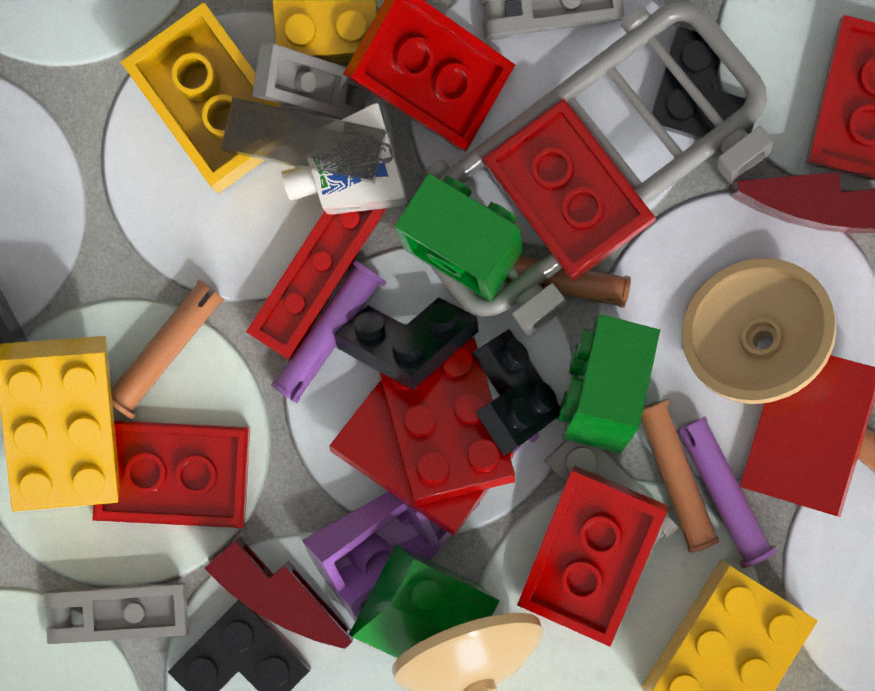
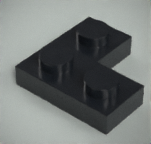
(674, 105)
(410, 350)
(524, 399)
(243, 645)

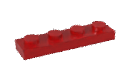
(312, 279)

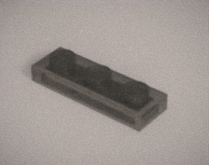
(303, 140)

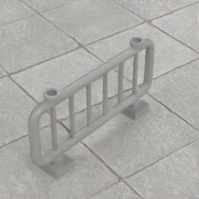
(739, 149)

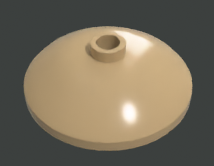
(755, 303)
(470, 654)

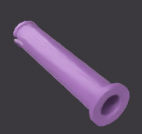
(321, 338)
(726, 492)

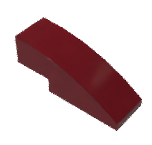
(810, 202)
(280, 596)

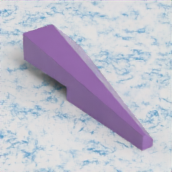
(359, 544)

